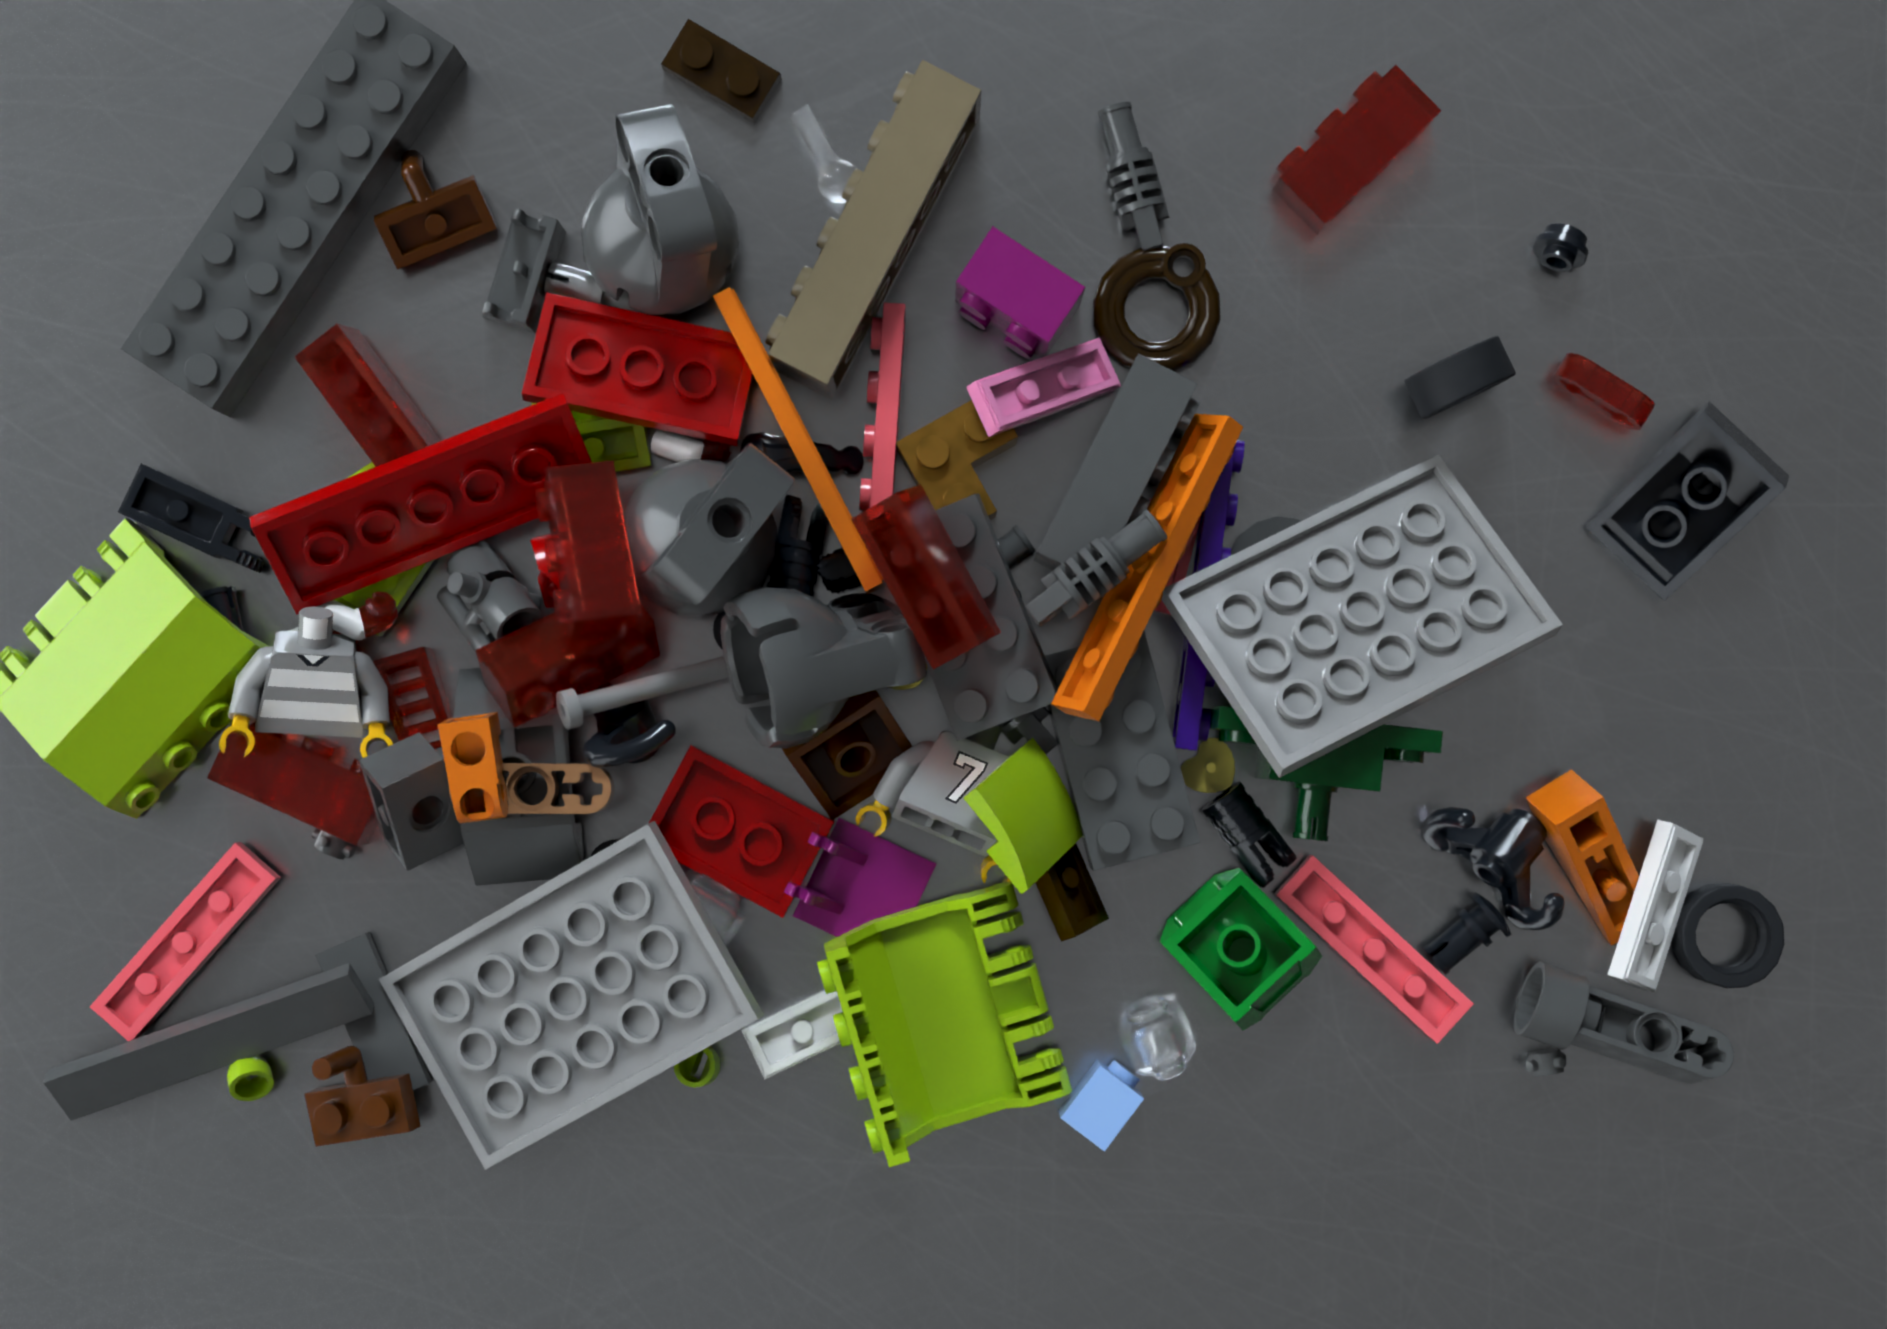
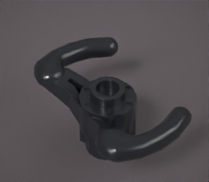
(626, 735)
(1499, 858)

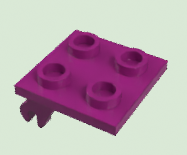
(858, 880)

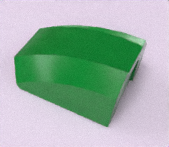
(1239, 946)

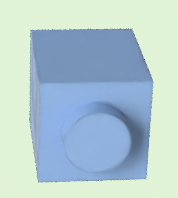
(1102, 1102)

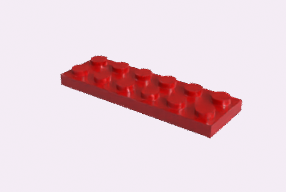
(417, 505)

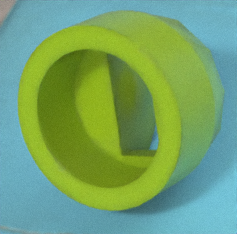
(687, 1069)
(240, 1083)

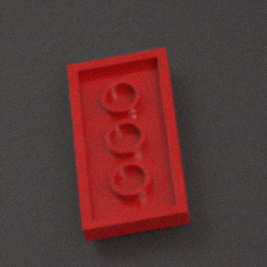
(639, 369)

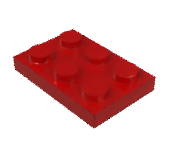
(738, 830)

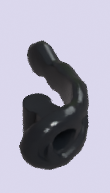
(778, 449)

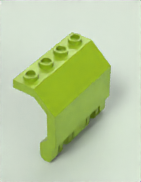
(124, 675)
(937, 1020)

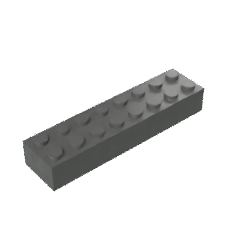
(295, 203)

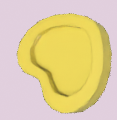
(1210, 768)

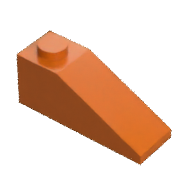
(1588, 849)

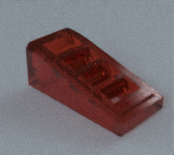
(429, 679)

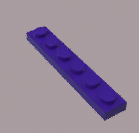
(1190, 719)

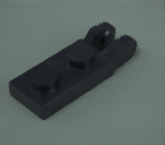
(187, 515)

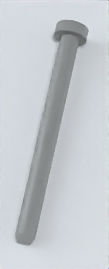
(574, 707)

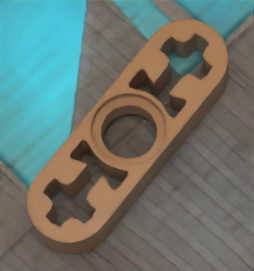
(573, 802)

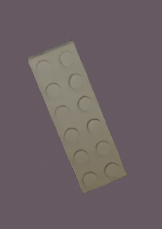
(876, 229)

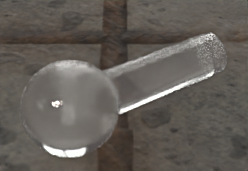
(833, 172)

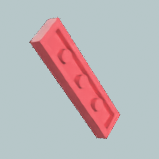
(885, 391)
(185, 942)
(1373, 949)

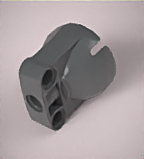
(658, 220)
(672, 536)
(812, 657)

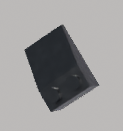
(1688, 501)

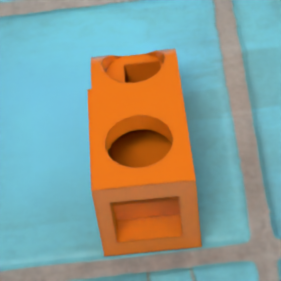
(474, 767)

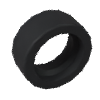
(1460, 377)
(1767, 948)

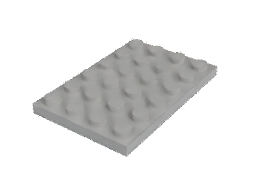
(1359, 614)
(571, 995)

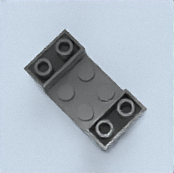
(521, 844)

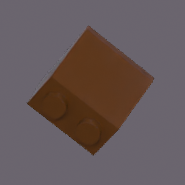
(850, 755)

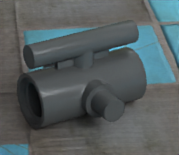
(485, 596)

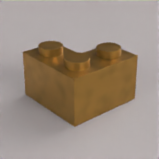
(948, 451)

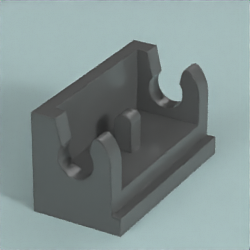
(521, 273)

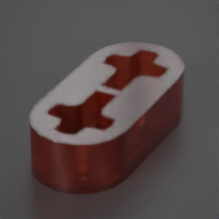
(1603, 391)

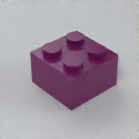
(1017, 295)

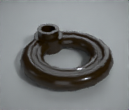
(1149, 264)

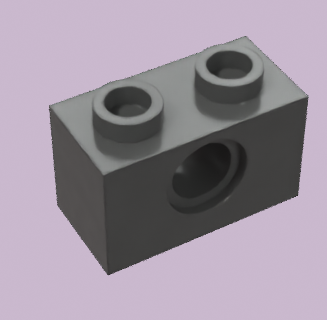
(412, 800)

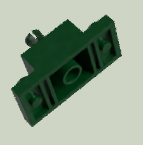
(1350, 766)

